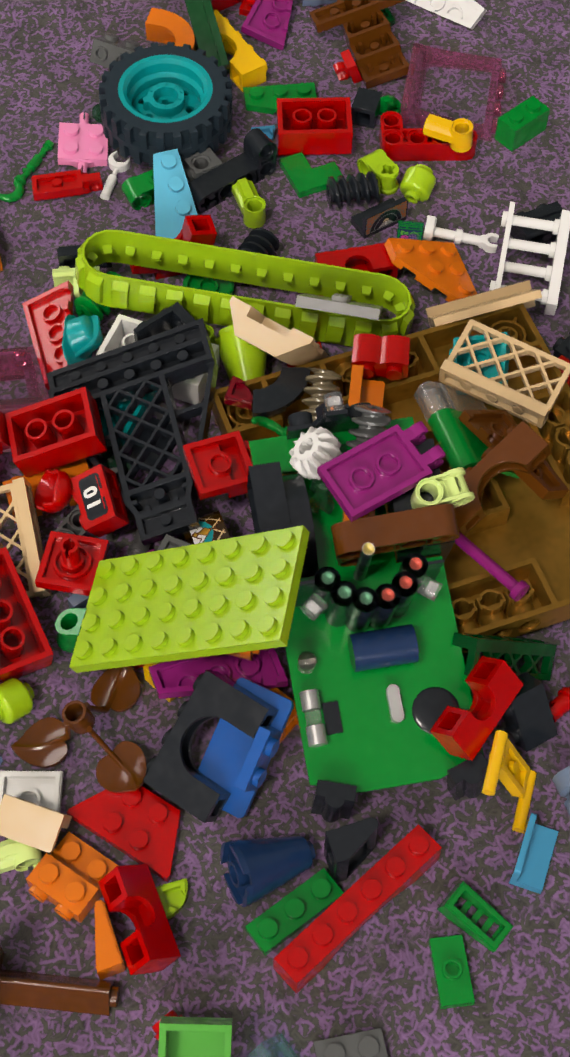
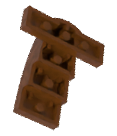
(367, 37)

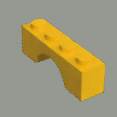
(246, 66)

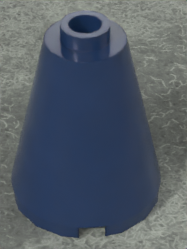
(264, 865)

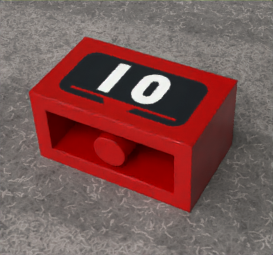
(99, 501)

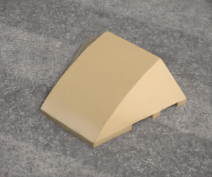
(269, 336)

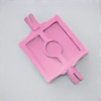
(82, 144)

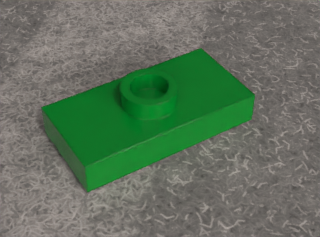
(451, 971)

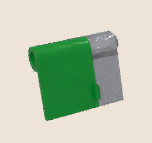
(441, 409)

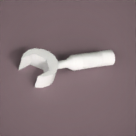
(116, 167)

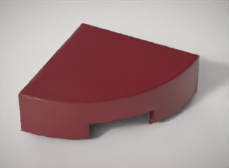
(238, 394)

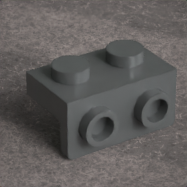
(109, 48)

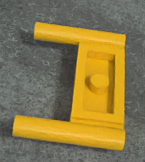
(514, 773)

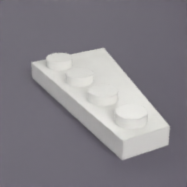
(460, 11)

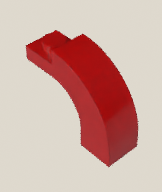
(195, 229)

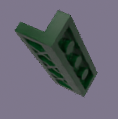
(207, 30)
(512, 649)

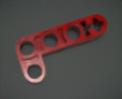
(412, 145)

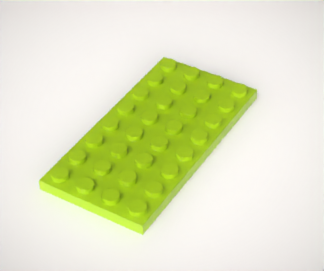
(192, 601)

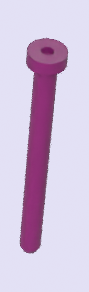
(517, 589)

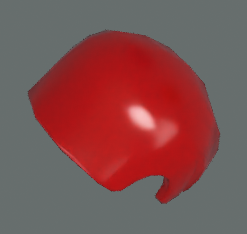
(53, 491)

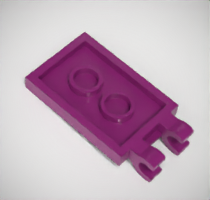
(379, 469)

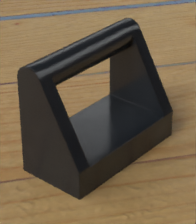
(349, 846)

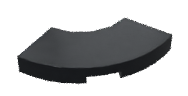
(282, 393)

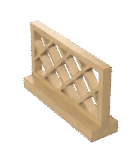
(483, 303)
(499, 394)
(27, 531)

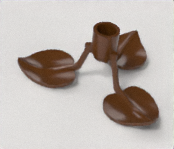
(45, 740)

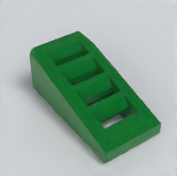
(468, 925)

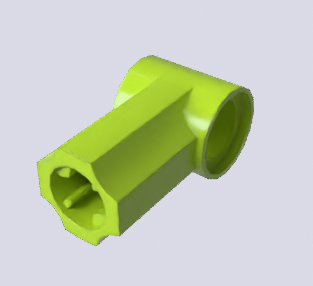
(250, 203)

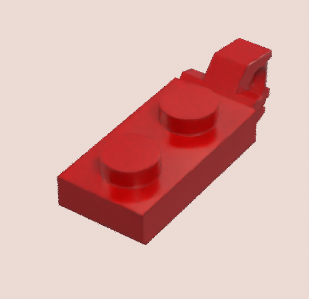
(65, 184)

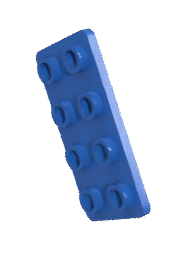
(240, 761)

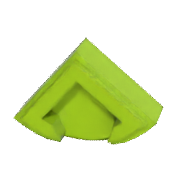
(173, 896)

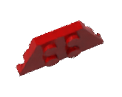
(134, 824)

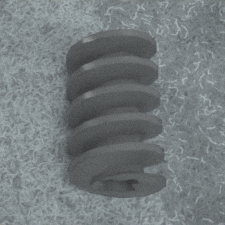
(370, 423)

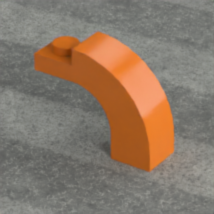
(168, 27)

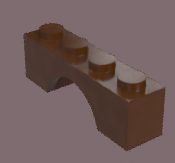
(519, 451)

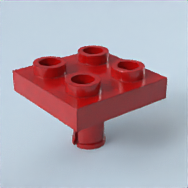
(70, 562)

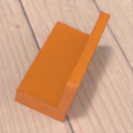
(365, 390)

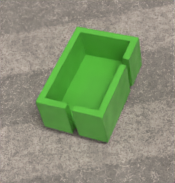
(195, 1037)

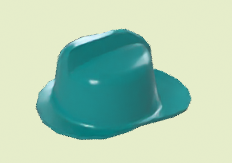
(81, 337)

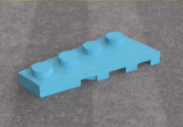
(171, 194)

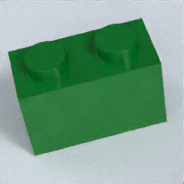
(522, 123)

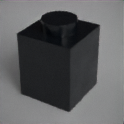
(366, 107)

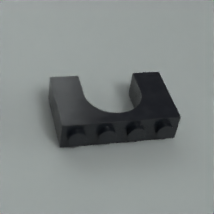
(173, 768)

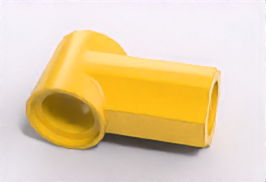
(457, 132)

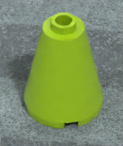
(239, 356)

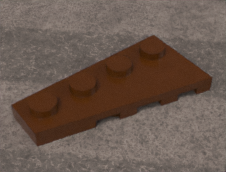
(490, 428)

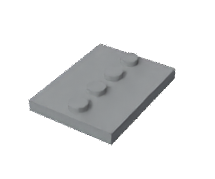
(339, 304)

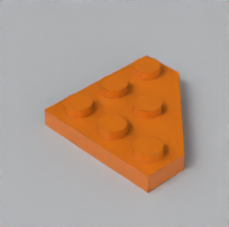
(434, 264)

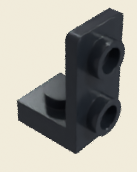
(167, 319)

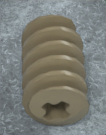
(322, 384)

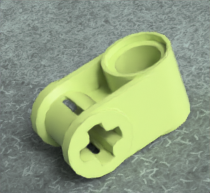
(445, 488)

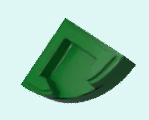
(389, 103)

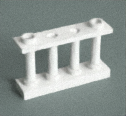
(555, 250)

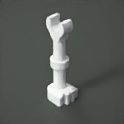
(459, 236)

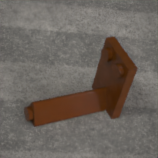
(57, 992)

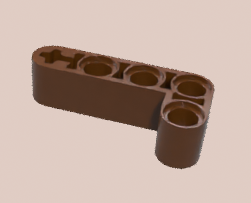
(394, 531)

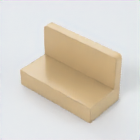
(31, 823)

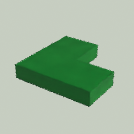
(303, 177)

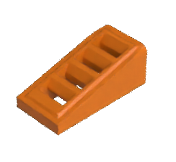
(107, 952)

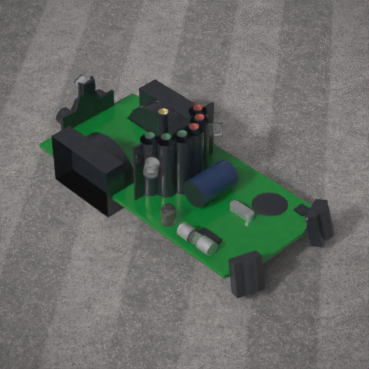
(364, 639)

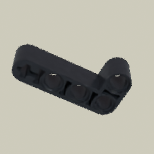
(253, 164)

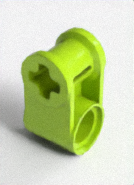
(383, 168)

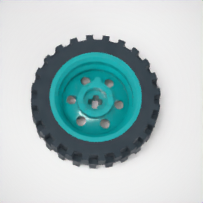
(147, 106)

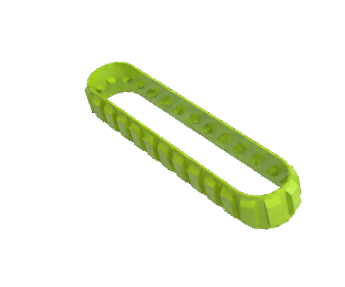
(244, 268)

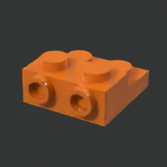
(70, 877)

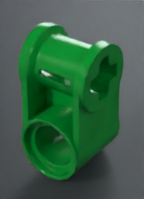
(139, 190)

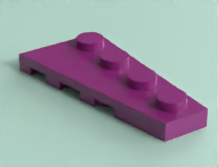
(177, 677)

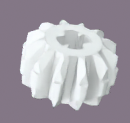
(313, 450)

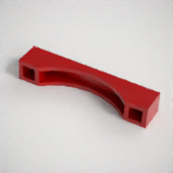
(341, 920)

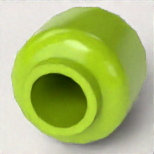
(417, 183)
(15, 700)

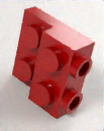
(219, 465)

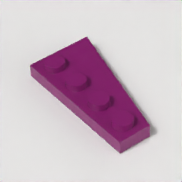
(268, 21)

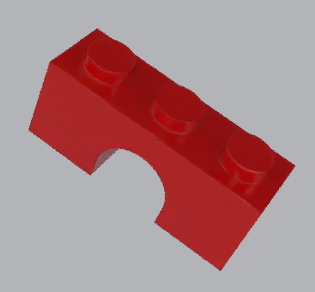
(366, 258)
(493, 691)
(133, 892)

